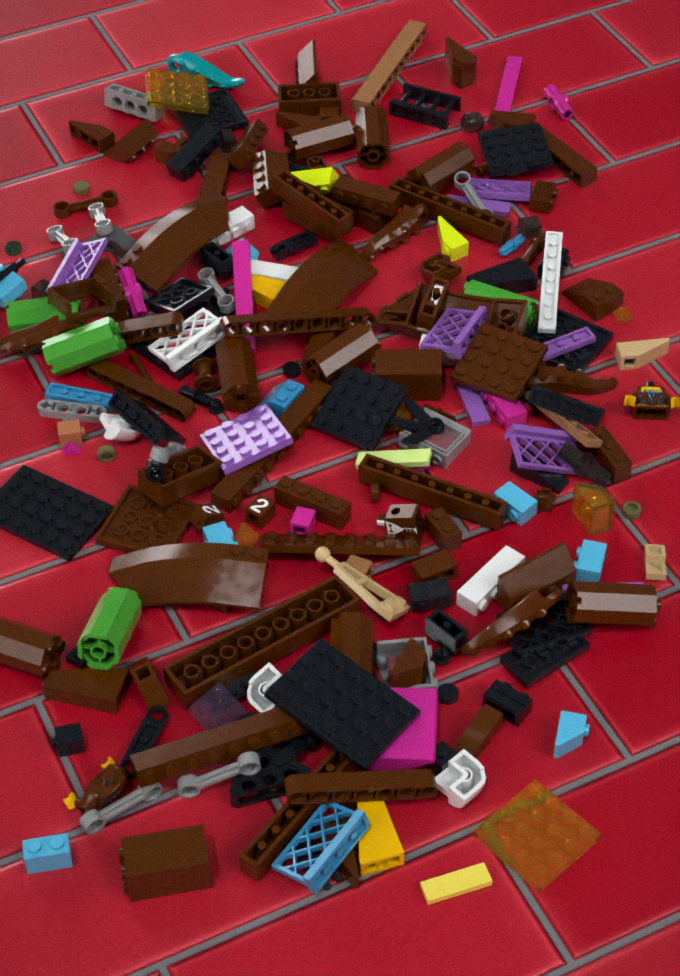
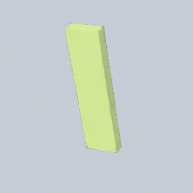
(406, 458)

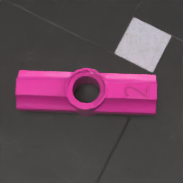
(558, 102)
(133, 292)

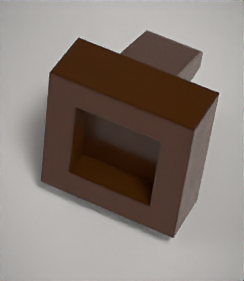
(545, 499)

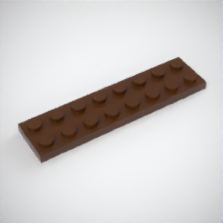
(339, 544)

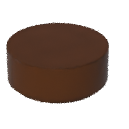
(374, 492)

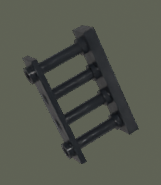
(423, 115)

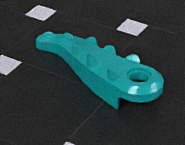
(195, 65)

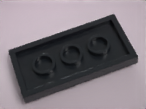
(537, 665)

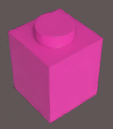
(303, 520)

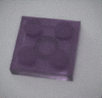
(216, 708)

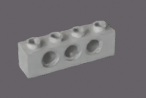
(131, 102)

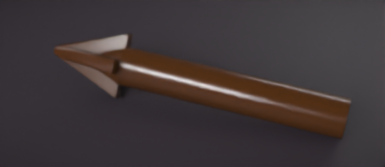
(140, 367)

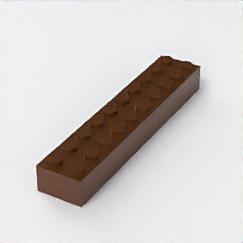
(260, 640)

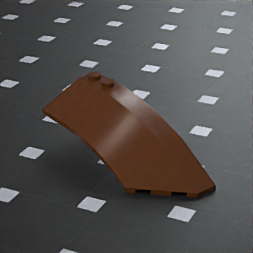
(176, 240)

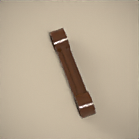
(64, 209)

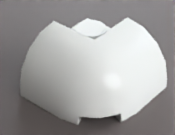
(118, 428)
(259, 684)
(461, 779)

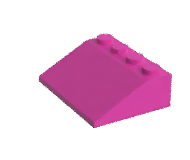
(418, 742)

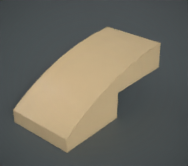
(655, 562)

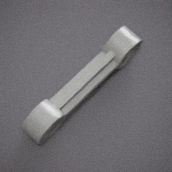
(469, 191)
(102, 225)
(57, 233)
(222, 297)
(162, 454)
(247, 764)
(95, 820)

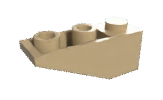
(639, 353)

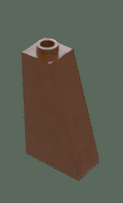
(88, 687)

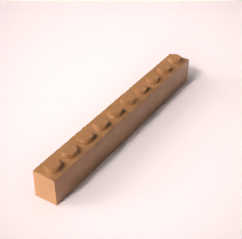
(390, 65)

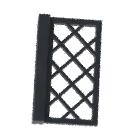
(566, 405)
(143, 419)
(555, 610)

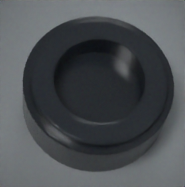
(291, 369)
(447, 694)

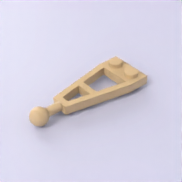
(390, 608)

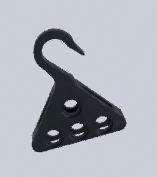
(259, 782)

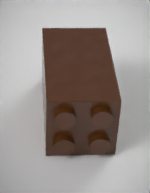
(413, 368)
(165, 863)

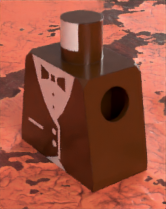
(403, 520)

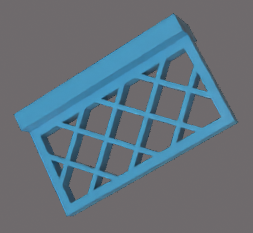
(334, 850)

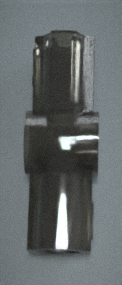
(584, 464)

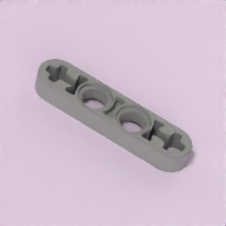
(51, 408)

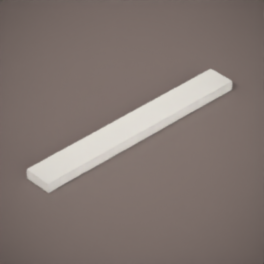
(550, 282)

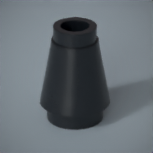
(154, 471)

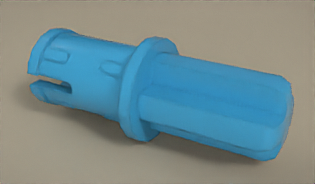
(511, 245)

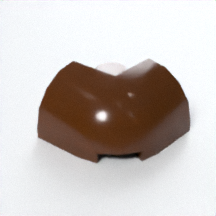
(439, 266)

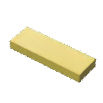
(456, 883)

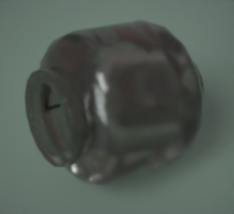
(472, 122)

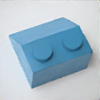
(282, 396)

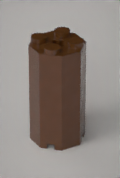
(320, 137)
(372, 137)
(441, 168)
(349, 348)
(237, 374)
(611, 604)
(354, 638)
(29, 648)

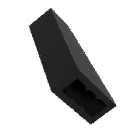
(510, 276)

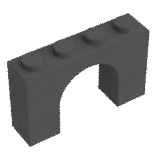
(118, 243)

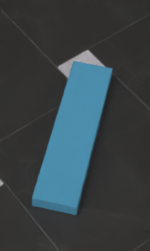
(79, 395)

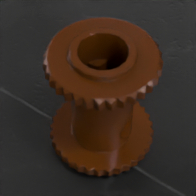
(204, 369)

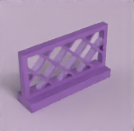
(78, 262)
(465, 333)
(543, 438)

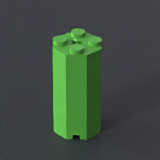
(484, 290)
(33, 311)
(83, 346)
(110, 628)

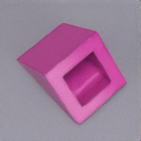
(71, 449)

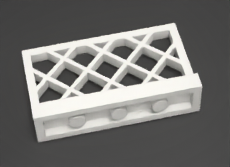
(192, 345)

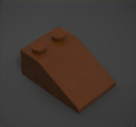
(459, 64)
(595, 297)

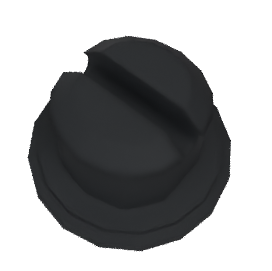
(216, 406)
(441, 656)

